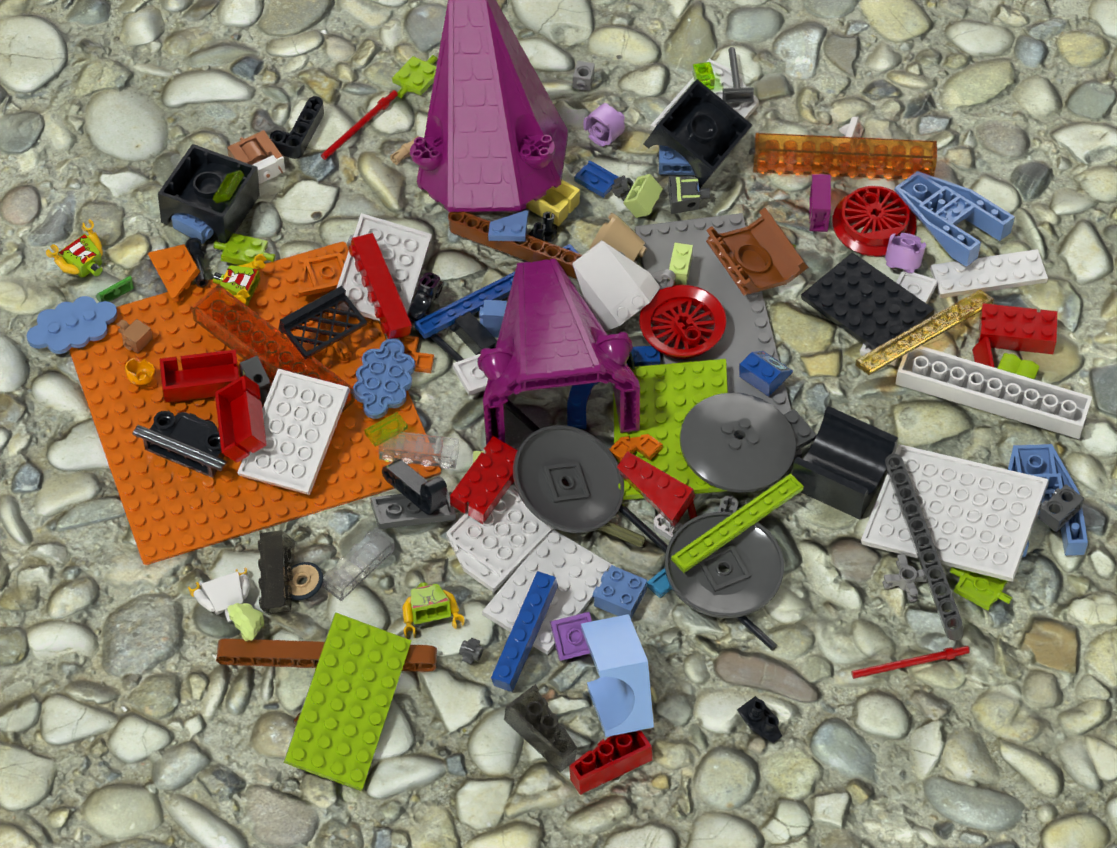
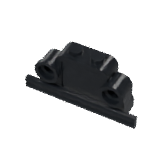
(184, 441)

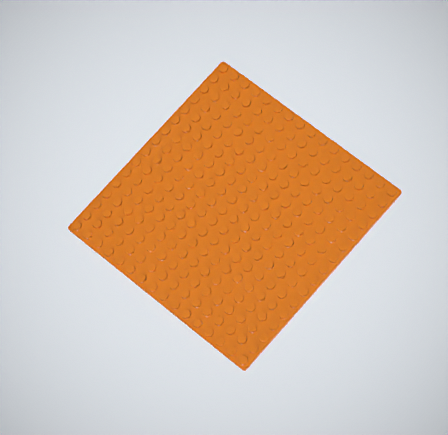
(185, 510)

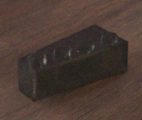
(275, 571)
(540, 728)

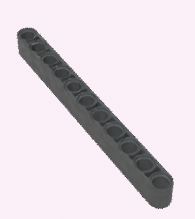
(927, 552)

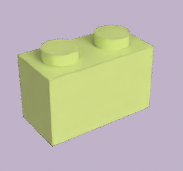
(643, 196)
(681, 262)

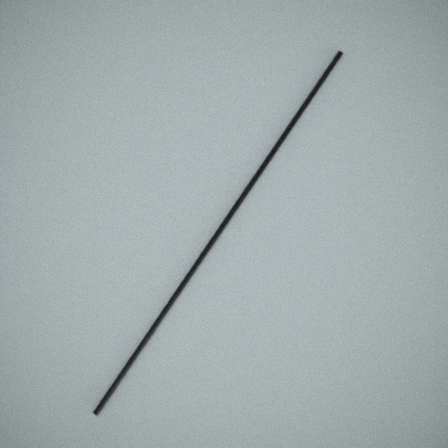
(623, 509)

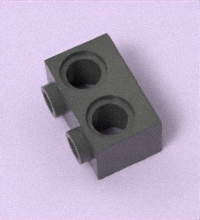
(1063, 510)

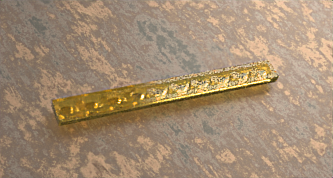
(923, 332)

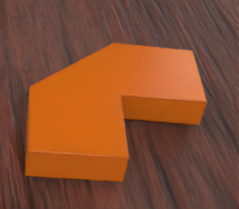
(423, 361)
(645, 445)

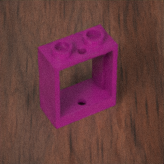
(820, 203)

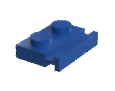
(595, 179)

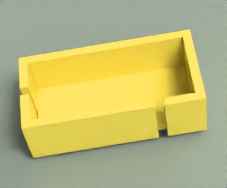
(557, 201)

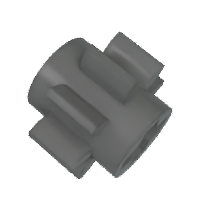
(622, 186)
(471, 650)

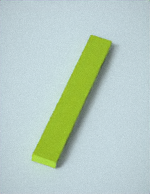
(737, 523)

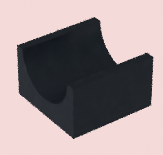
(700, 130)
(196, 181)
(845, 463)

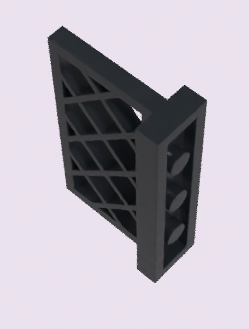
(311, 312)

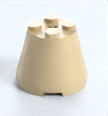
(621, 238)

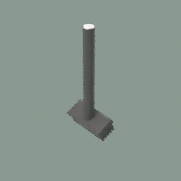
(736, 93)

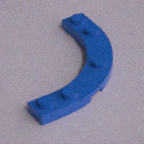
(580, 393)

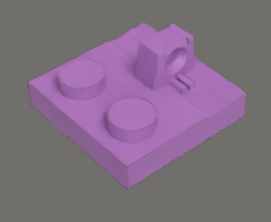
(569, 636)

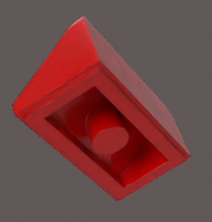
(982, 352)

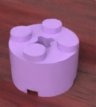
(604, 125)
(905, 252)

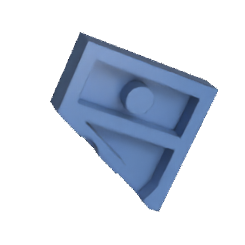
(509, 228)

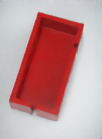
(1018, 328)
(199, 376)
(240, 418)
(485, 481)

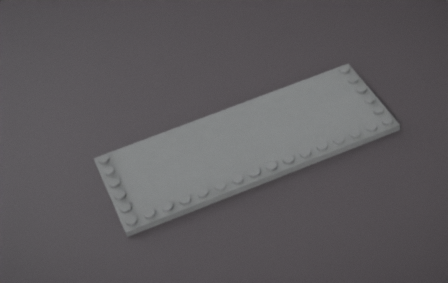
(746, 315)

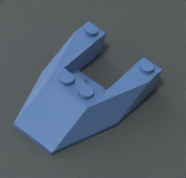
(944, 205)
(1045, 463)

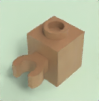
(135, 336)

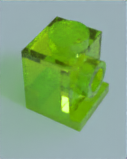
(704, 74)

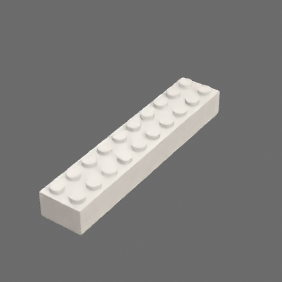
(994, 391)

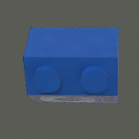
(763, 372)

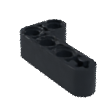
(295, 143)
(424, 494)

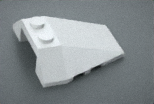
(613, 285)

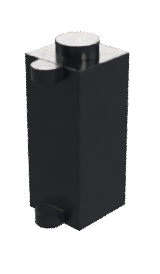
(473, 333)

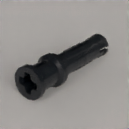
(194, 246)

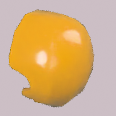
(139, 372)

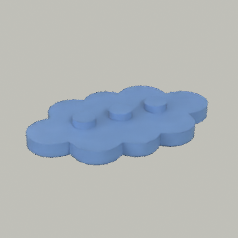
(72, 325)
(384, 378)

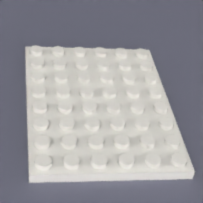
(972, 510)

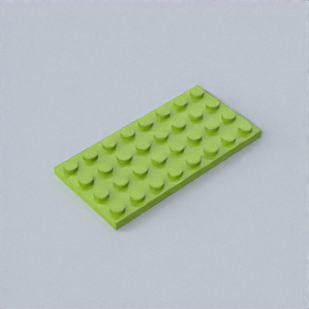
(347, 701)

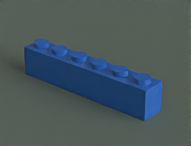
(524, 631)

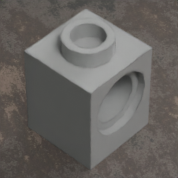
(583, 75)

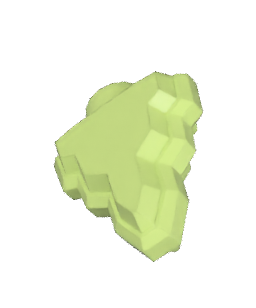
(246, 619)

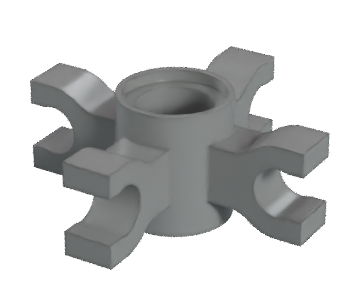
(905, 584)

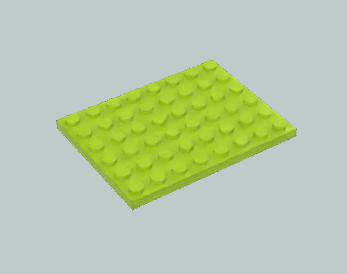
(665, 400)

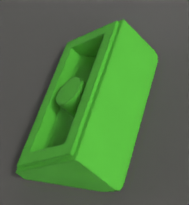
(115, 290)

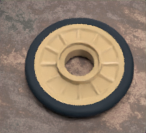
(313, 584)

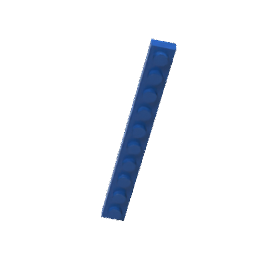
(471, 303)

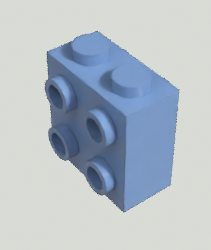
(673, 163)
(192, 226)
(619, 592)

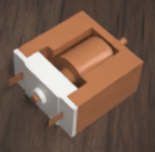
(260, 152)

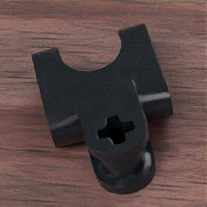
(428, 290)

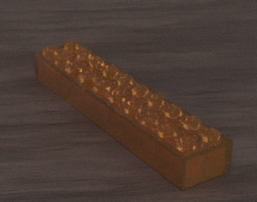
(843, 156)
(253, 336)

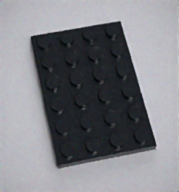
(866, 302)

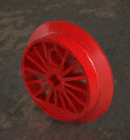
(873, 216)
(673, 325)

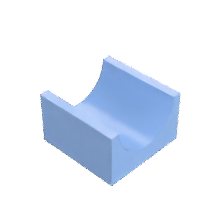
(623, 688)

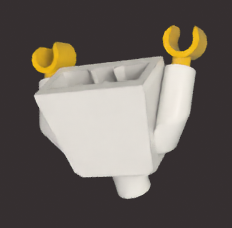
(222, 592)

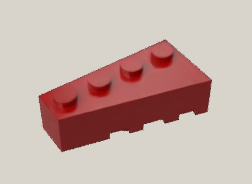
(658, 488)
(610, 760)

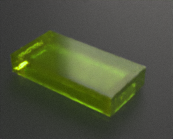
(228, 186)
(386, 429)

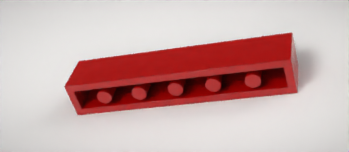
(380, 286)

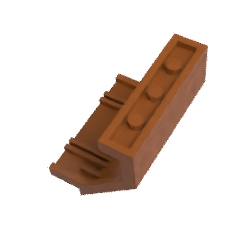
(757, 255)

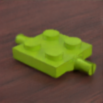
(415, 76)
(243, 249)
(980, 588)

